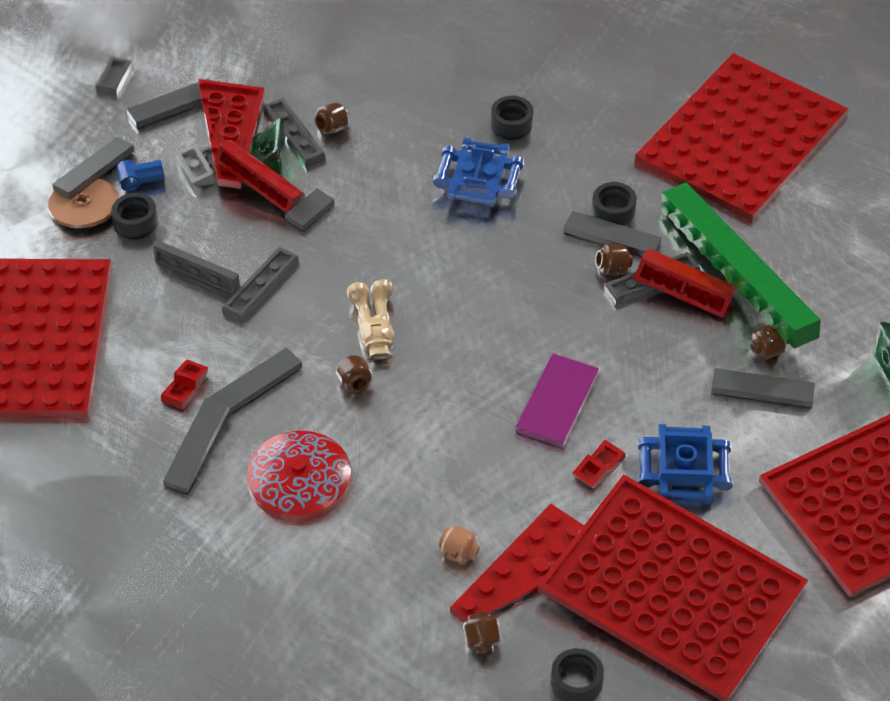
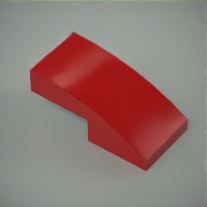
(185, 384)
(599, 465)

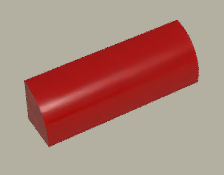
(258, 176)
(685, 282)

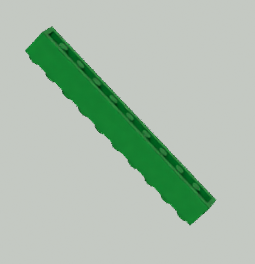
(741, 266)

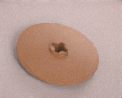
(96, 209)

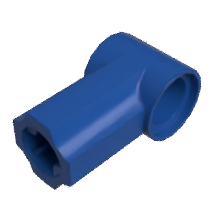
(132, 174)

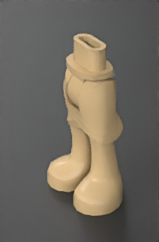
(374, 330)

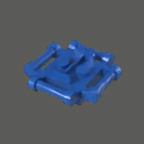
(479, 172)
(685, 463)

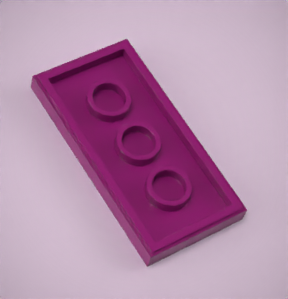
(557, 400)

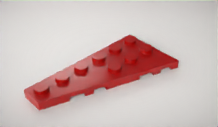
(230, 114)
(520, 565)

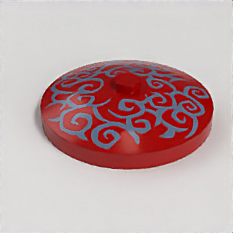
(299, 475)

